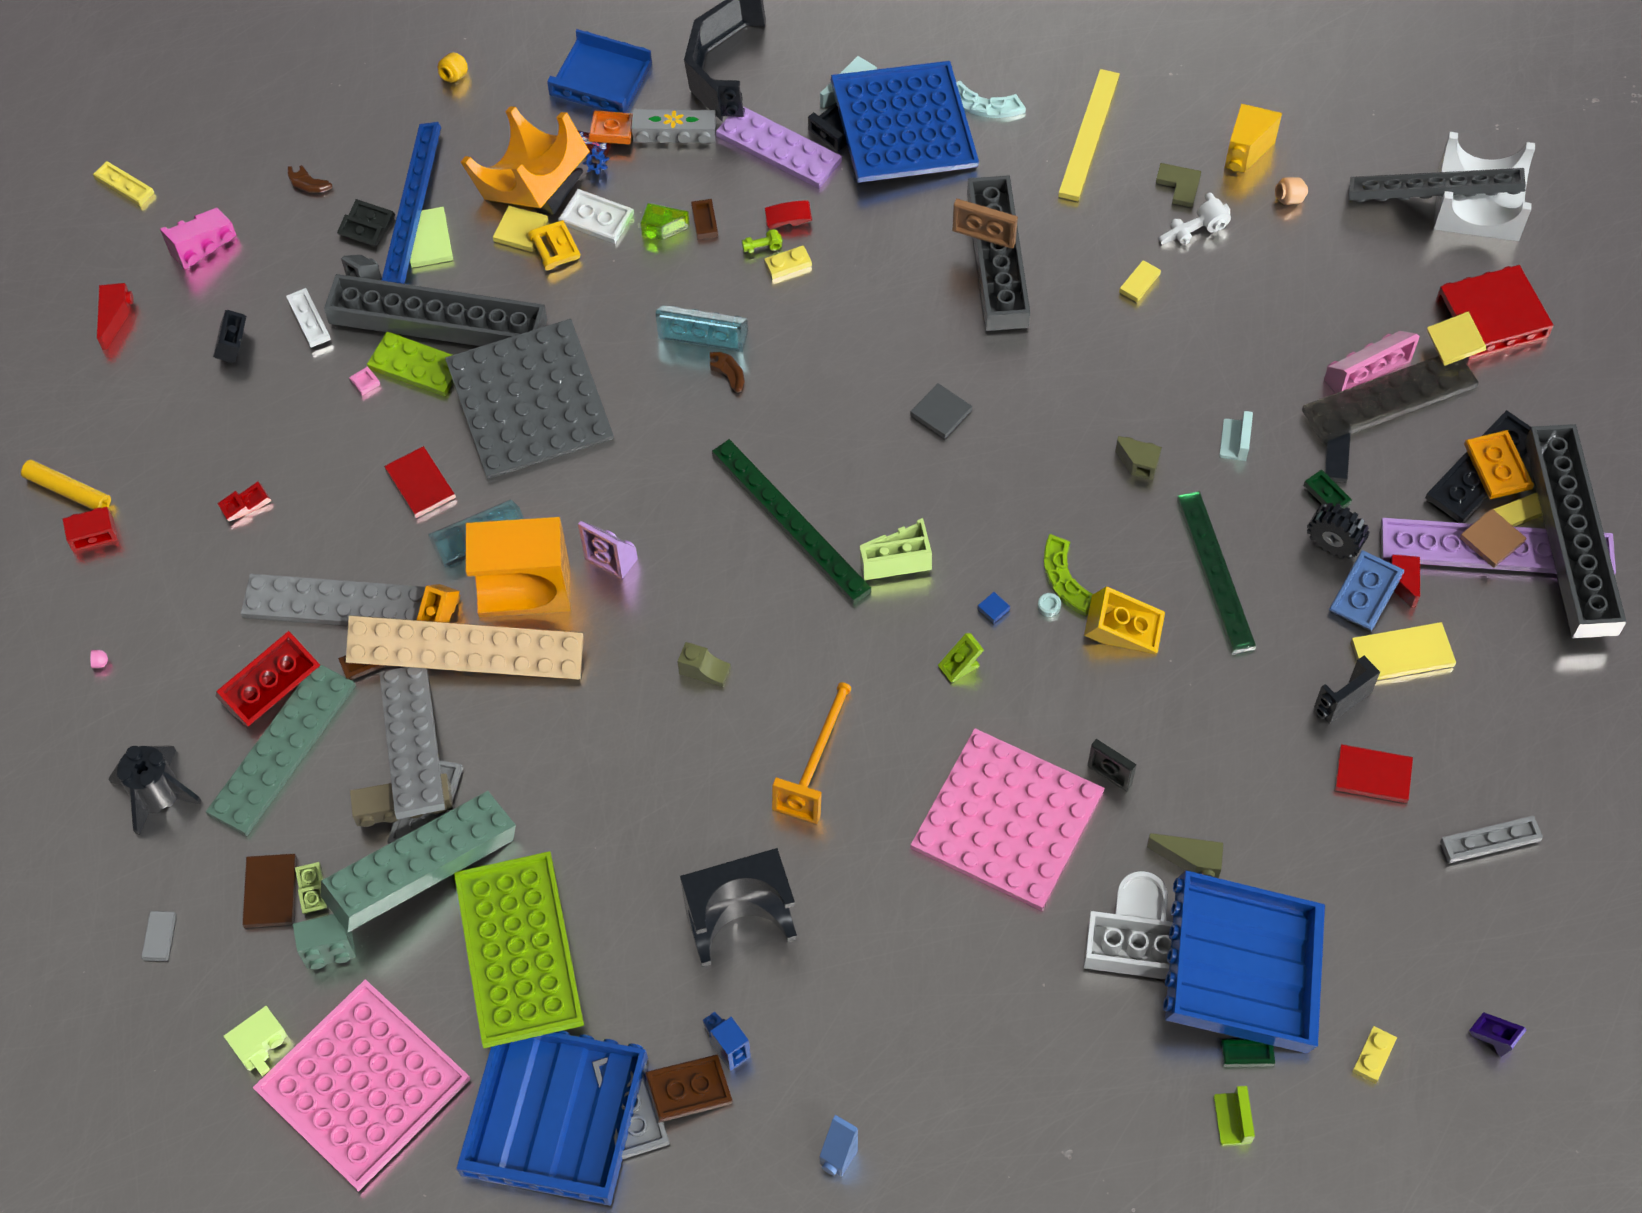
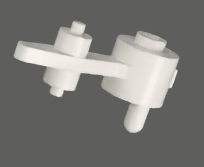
(1211, 215)

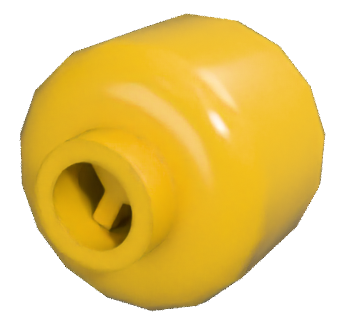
(452, 67)

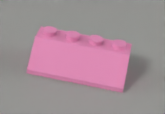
(1372, 361)

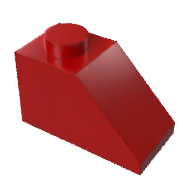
(1409, 584)

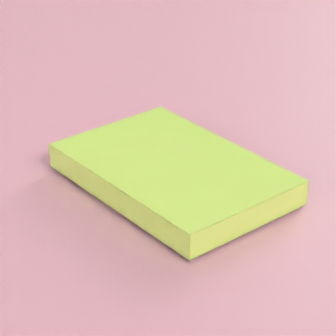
(432, 239)

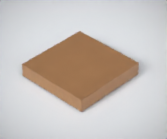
(1493, 538)

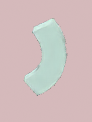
(993, 108)

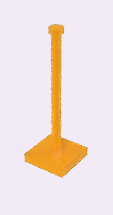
(798, 799)

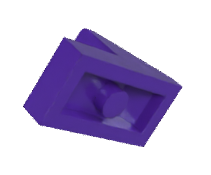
(1498, 1032)

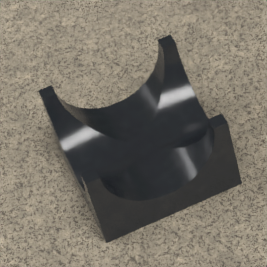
(735, 890)

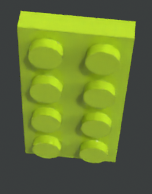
(412, 363)

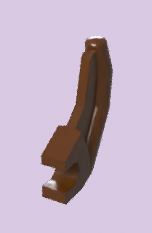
(305, 182)
(729, 367)

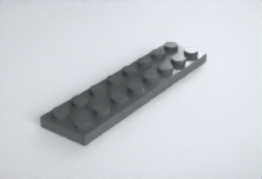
(1436, 183)

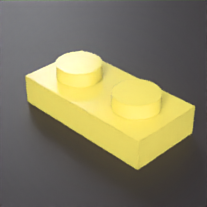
(787, 262)
(1374, 1054)

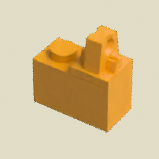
(438, 603)

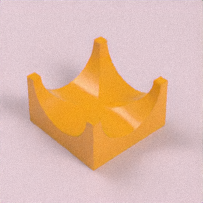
(532, 164)

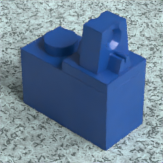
(727, 1040)

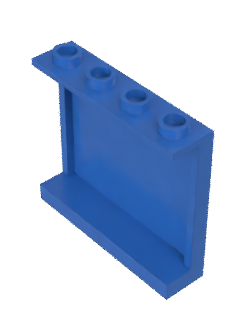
(601, 73)

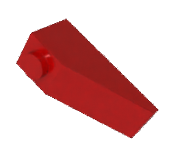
(112, 311)

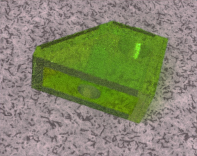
(663, 222)

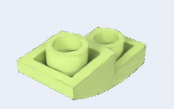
(309, 885)

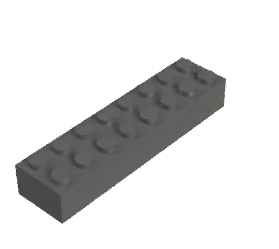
(999, 267)

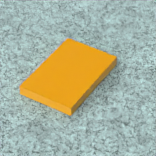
(1498, 464)

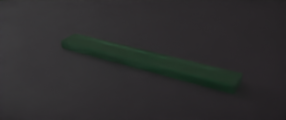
(1216, 573)

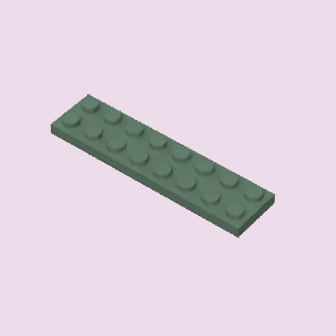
(280, 750)

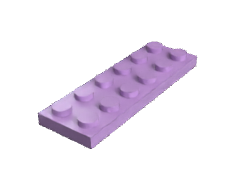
(780, 147)

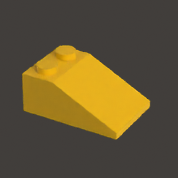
(1124, 621)

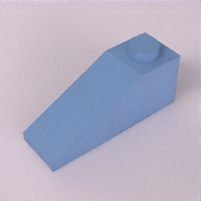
(839, 1147)

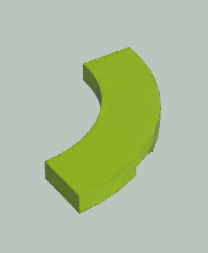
(1060, 579)

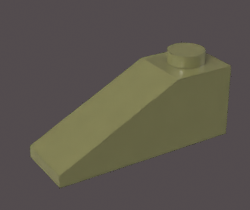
(1188, 853)

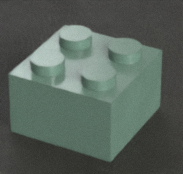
(323, 942)

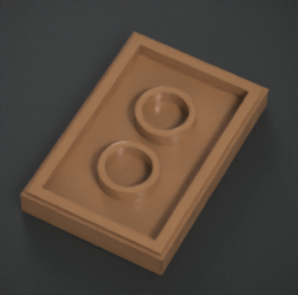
(984, 223)

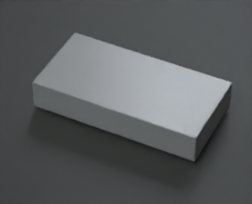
(158, 936)

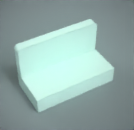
(1236, 437)

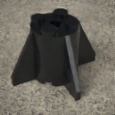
(150, 781)

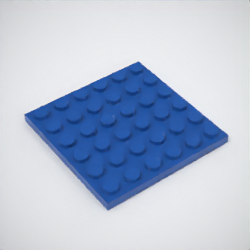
(904, 121)

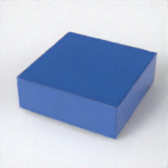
(993, 607)

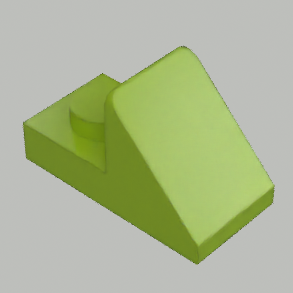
(961, 658)

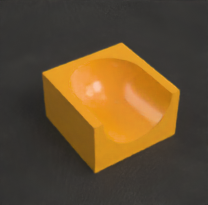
(519, 566)

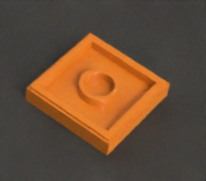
(611, 127)

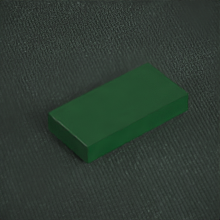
(1247, 1054)

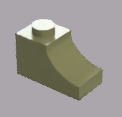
(702, 665)

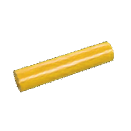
(64, 485)

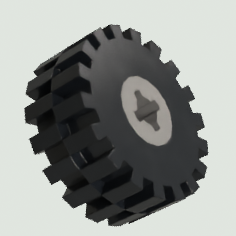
(1338, 530)

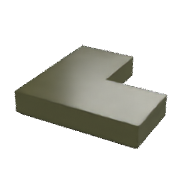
(1184, 180)

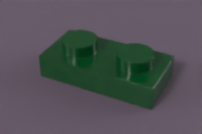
(1326, 490)

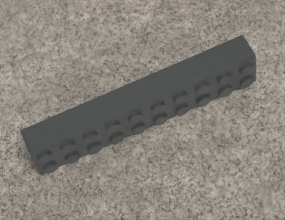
(429, 311)
(1575, 531)

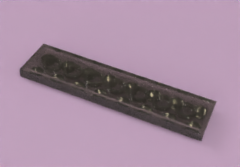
(1388, 397)

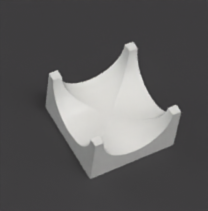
(1482, 215)

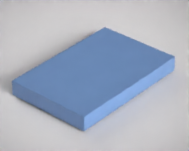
(1366, 590)

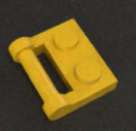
(560, 241)

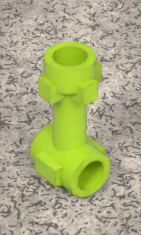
(772, 239)

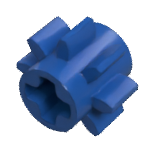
(593, 165)

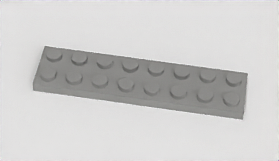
(327, 600)
(411, 742)

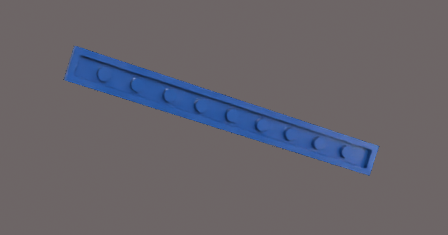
(411, 203)

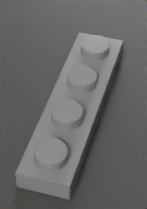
(1491, 839)

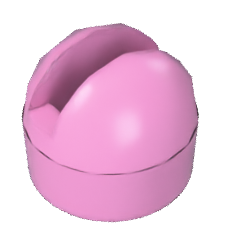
(98, 659)

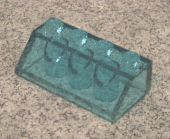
(701, 328)
(451, 540)

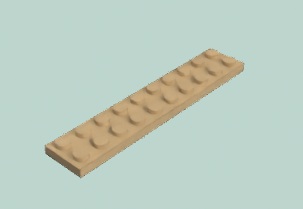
(464, 647)

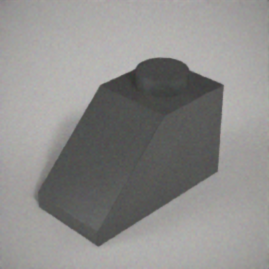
(361, 267)

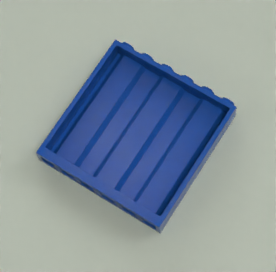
(1245, 962)
(547, 1121)

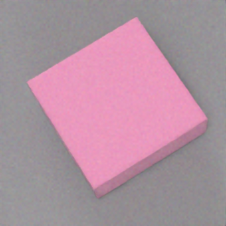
(364, 381)

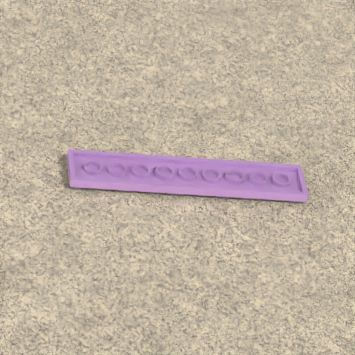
(1441, 545)

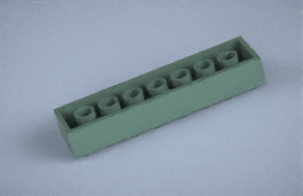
(417, 861)

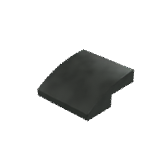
(366, 223)

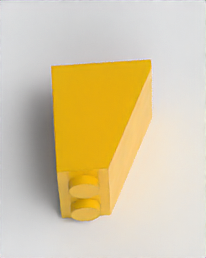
(1251, 137)

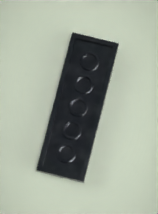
(1460, 488)

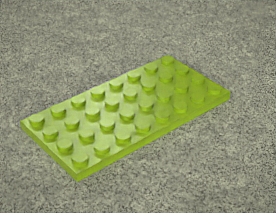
(518, 950)

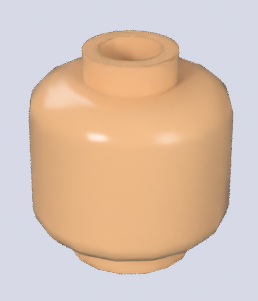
(1291, 190)

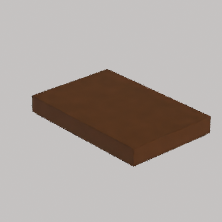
(269, 890)
(688, 1088)

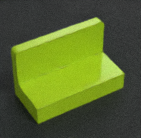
(1234, 1117)

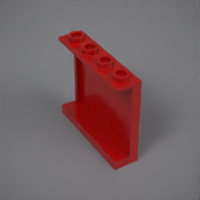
(1501, 308)

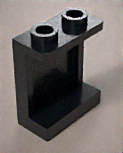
(828, 127)
(1332, 704)

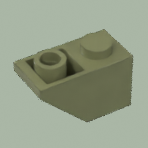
(1138, 457)

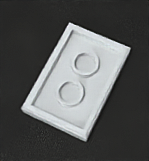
(596, 216)

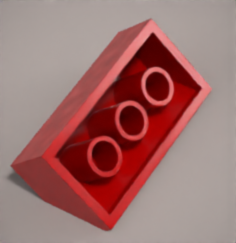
(267, 679)

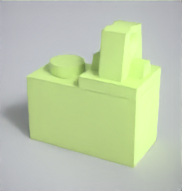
(254, 1038)

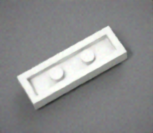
(308, 317)

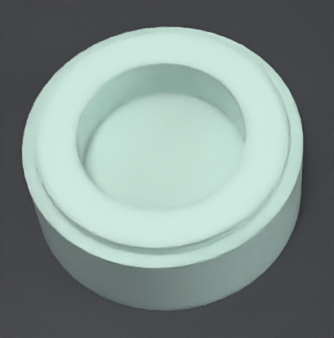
(1049, 605)

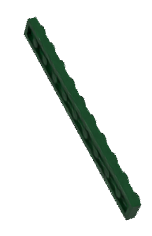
(791, 522)

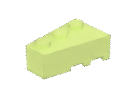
(898, 553)

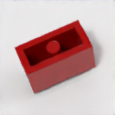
(89, 529)

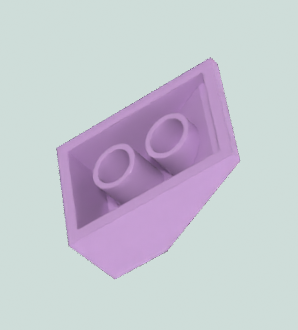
(607, 550)

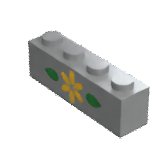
(674, 126)

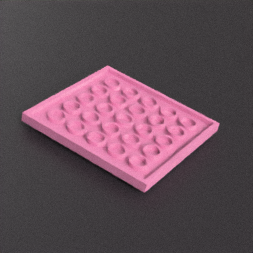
(1007, 819)
(361, 1084)

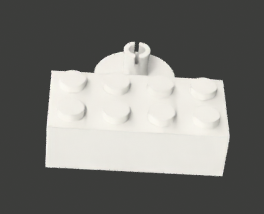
(1136, 935)

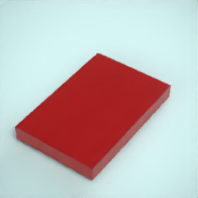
(419, 482)
(1374, 773)

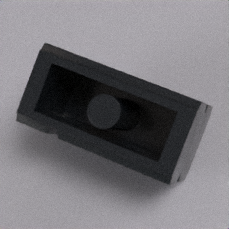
(229, 336)

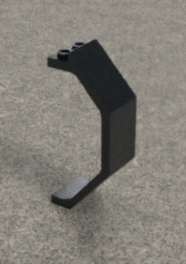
(706, 34)

